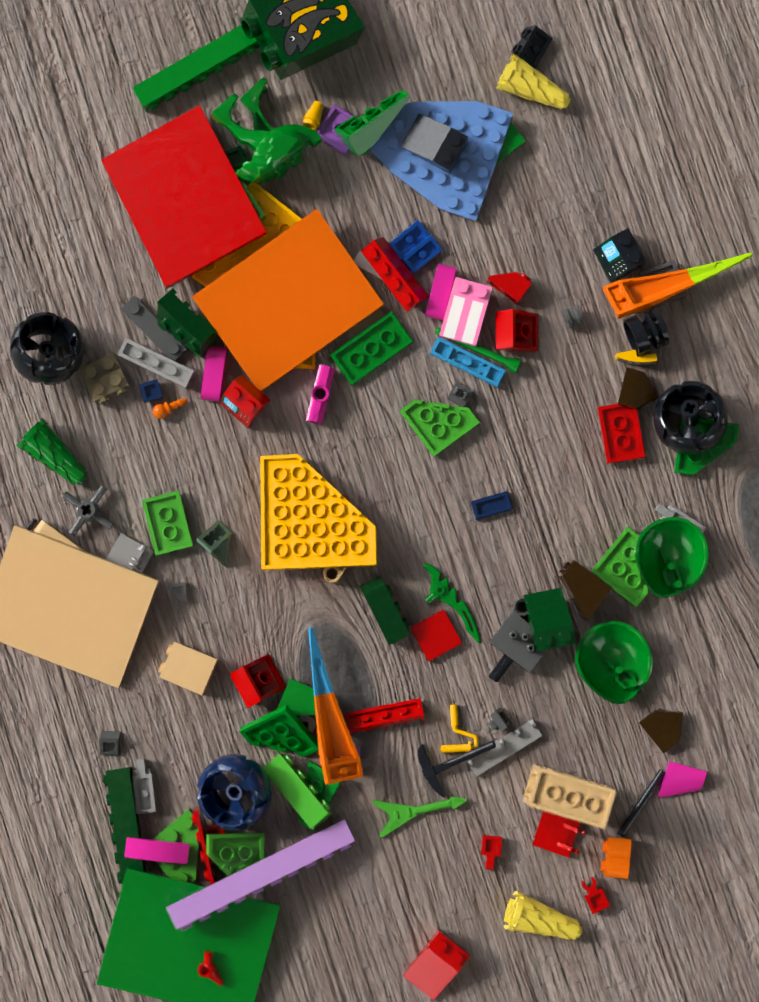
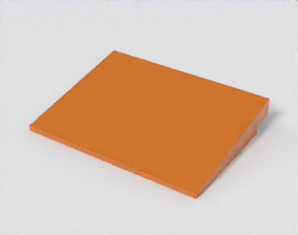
(287, 300)

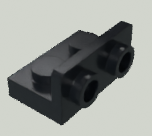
(532, 45)

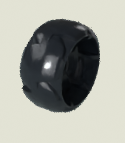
(47, 366)
(687, 441)

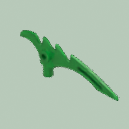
(440, 590)

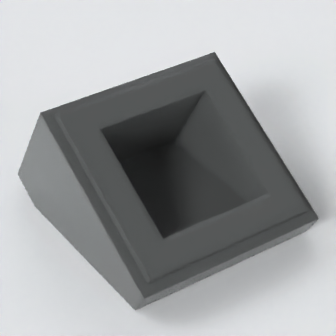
(109, 742)

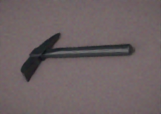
(430, 771)

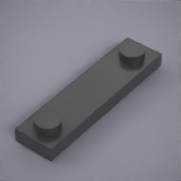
(149, 325)

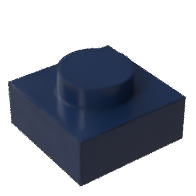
(151, 391)

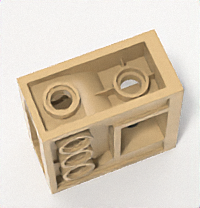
(569, 796)

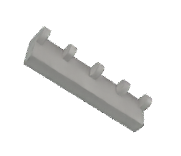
(156, 363)
(505, 747)

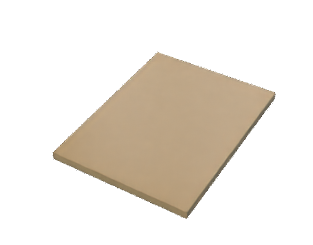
(71, 605)

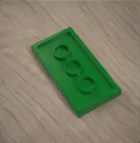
(371, 348)

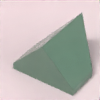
(216, 541)

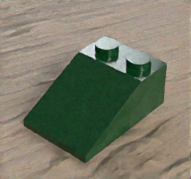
(549, 620)

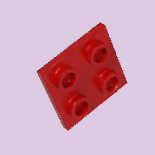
(557, 834)

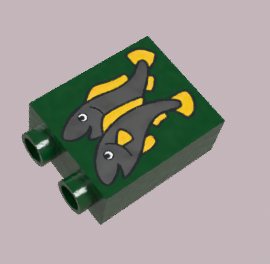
(300, 31)

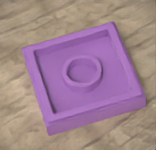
(326, 130)

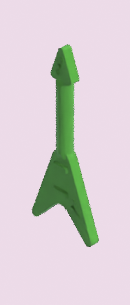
(402, 813)

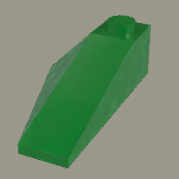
(363, 132)

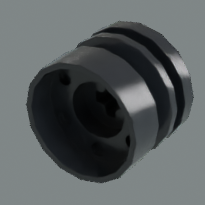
(650, 330)

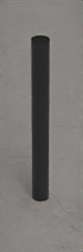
(641, 803)

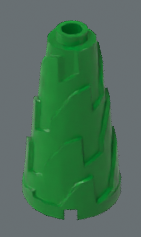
(46, 447)

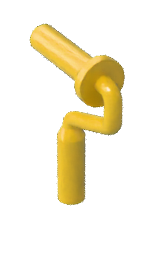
(459, 747)

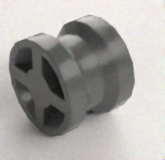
(572, 317)

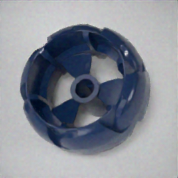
(250, 778)

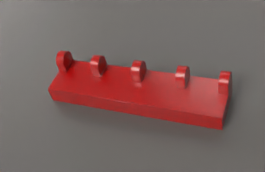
(384, 716)

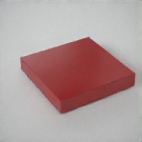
(436, 635)

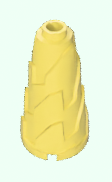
(530, 84)
(532, 916)

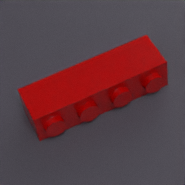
(395, 274)

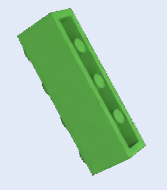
(297, 791)

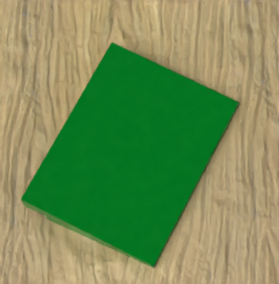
(162, 962)

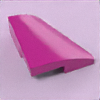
(681, 780)

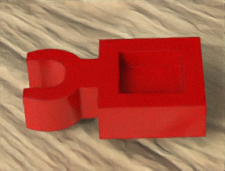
(596, 897)

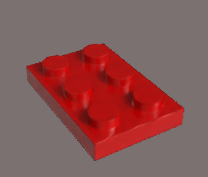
(620, 433)

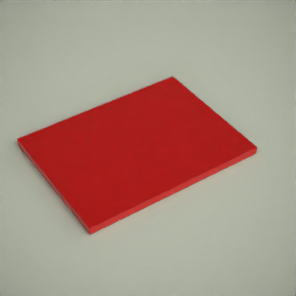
(183, 197)

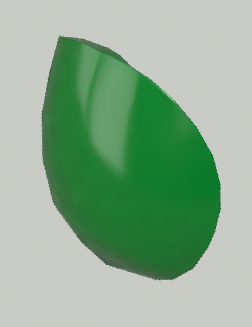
(671, 556)
(614, 661)

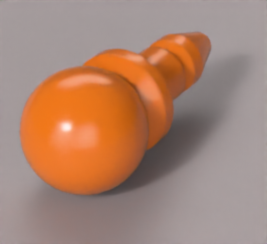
(160, 411)

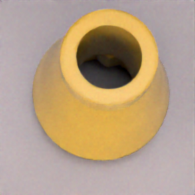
(313, 116)

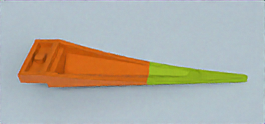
(641, 293)

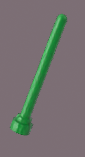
(511, 364)

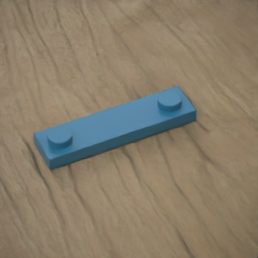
(467, 362)

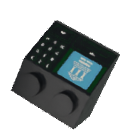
(619, 255)

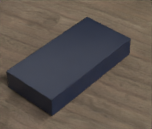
(491, 505)

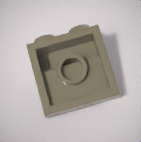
(104, 378)

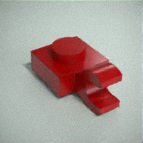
(491, 847)

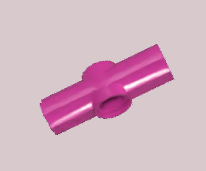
(318, 406)

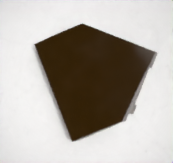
(636, 390)
(663, 727)

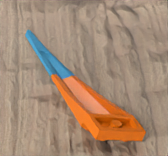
(336, 748)

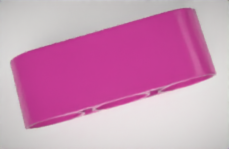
(440, 291)
(214, 373)

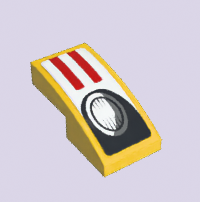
(630, 357)

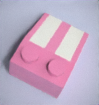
(465, 311)

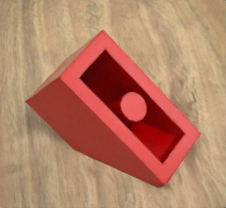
(511, 285)

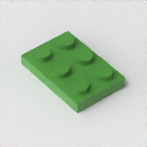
(167, 523)

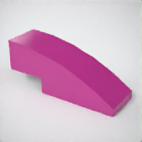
(157, 850)

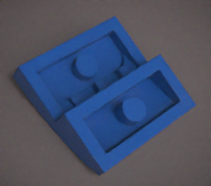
(415, 246)

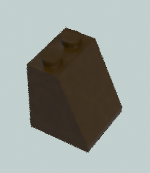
(583, 588)

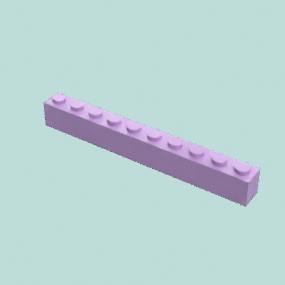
(260, 874)

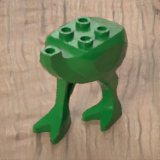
(273, 148)

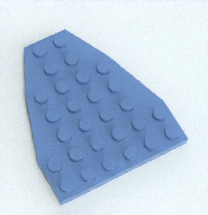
(467, 184)

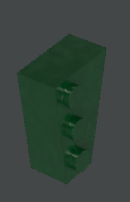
(183, 324)
(385, 610)

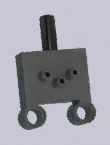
(516, 644)

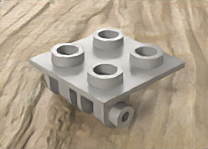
(130, 554)

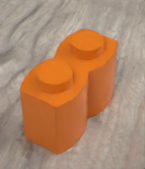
(616, 857)

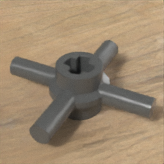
(80, 505)

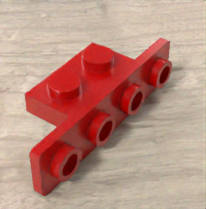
(201, 839)

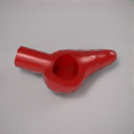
(209, 970)

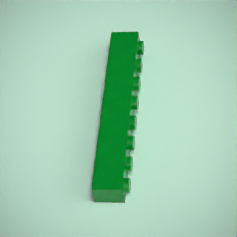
(194, 68)

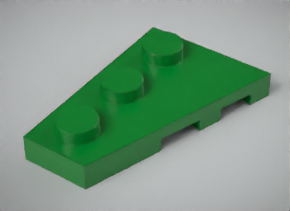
(316, 778)

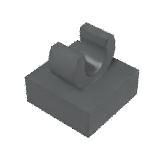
(460, 394)
(499, 720)

